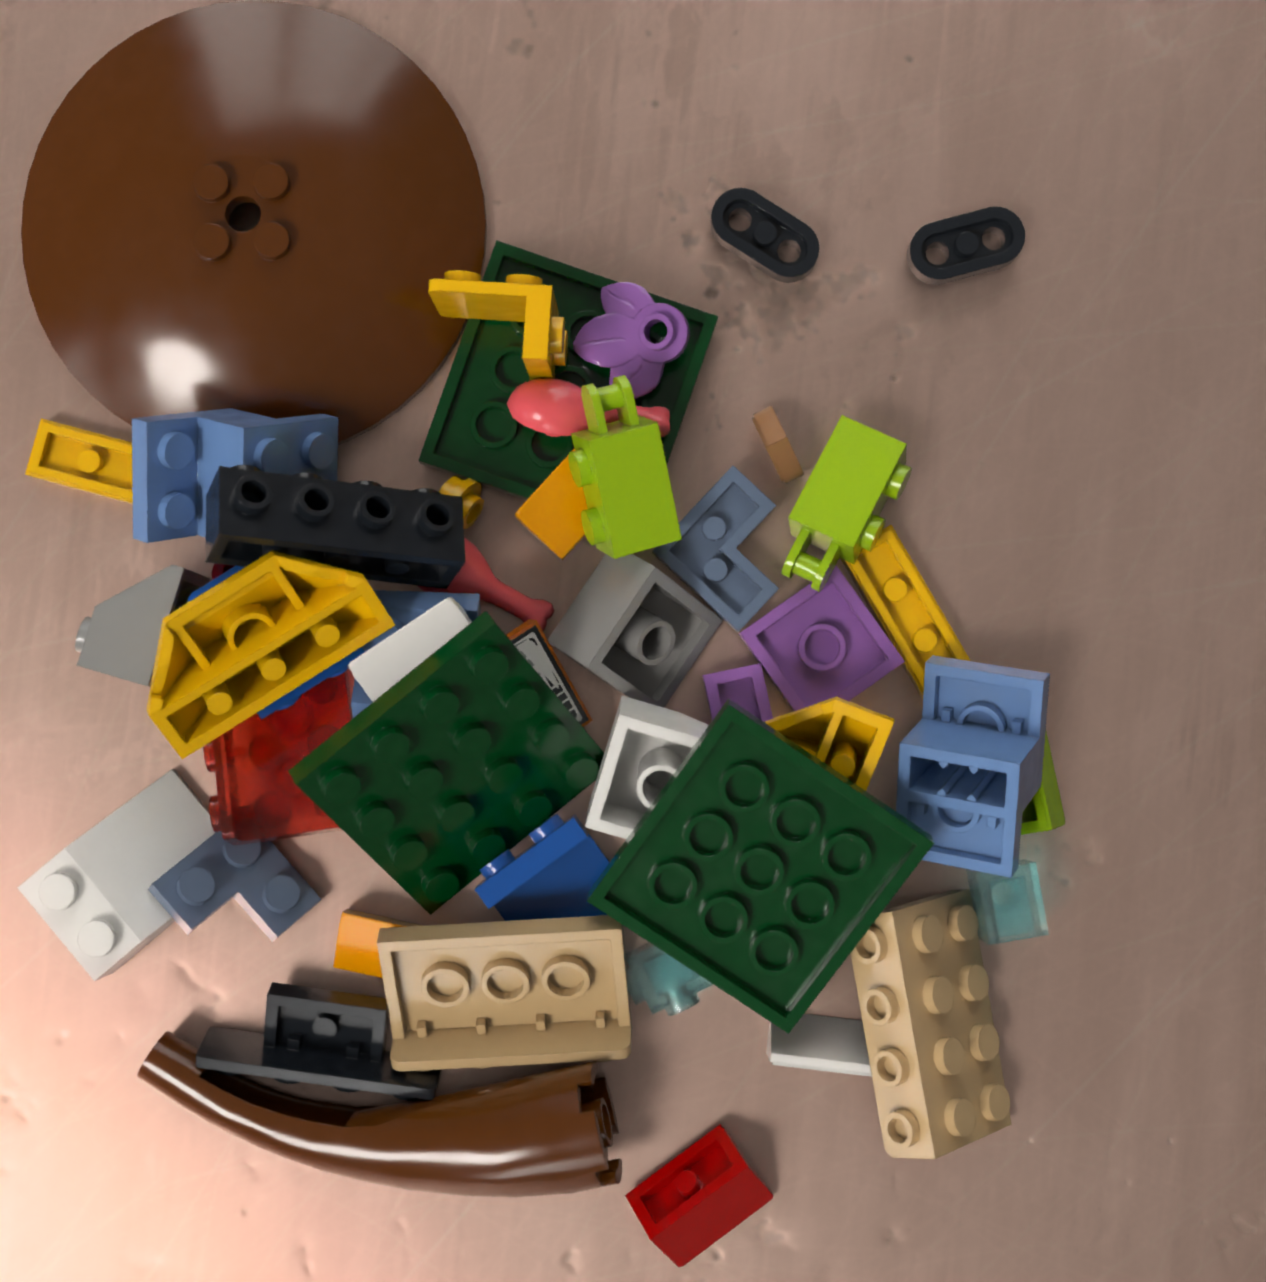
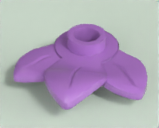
(622, 336)

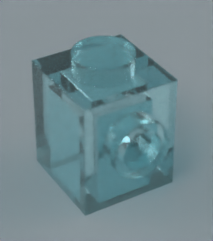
(1008, 906)
(662, 981)

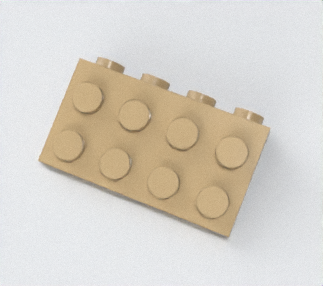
(506, 993)
(930, 1027)

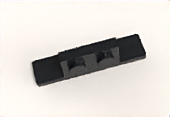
(319, 1041)

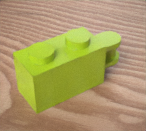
(622, 475)
(845, 499)

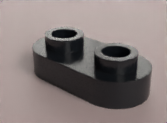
(768, 231)
(963, 245)

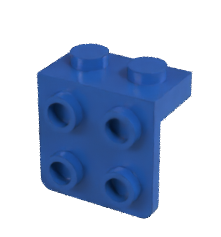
(548, 876)

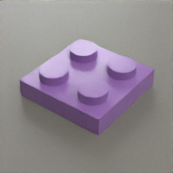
(821, 645)

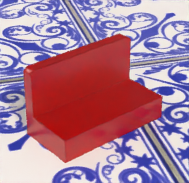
(698, 1197)

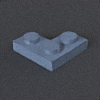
(709, 554)
(249, 873)

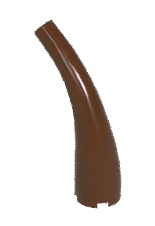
(487, 1141)

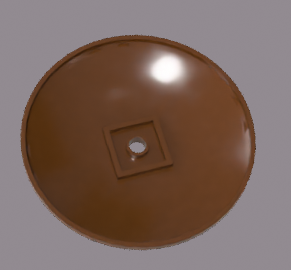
(314, 306)

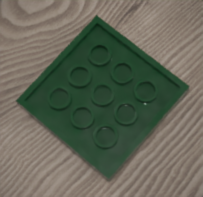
(472, 423)
(452, 764)
(759, 867)

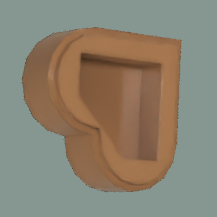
(777, 444)

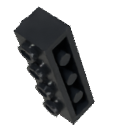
(346, 525)

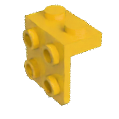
(517, 300)

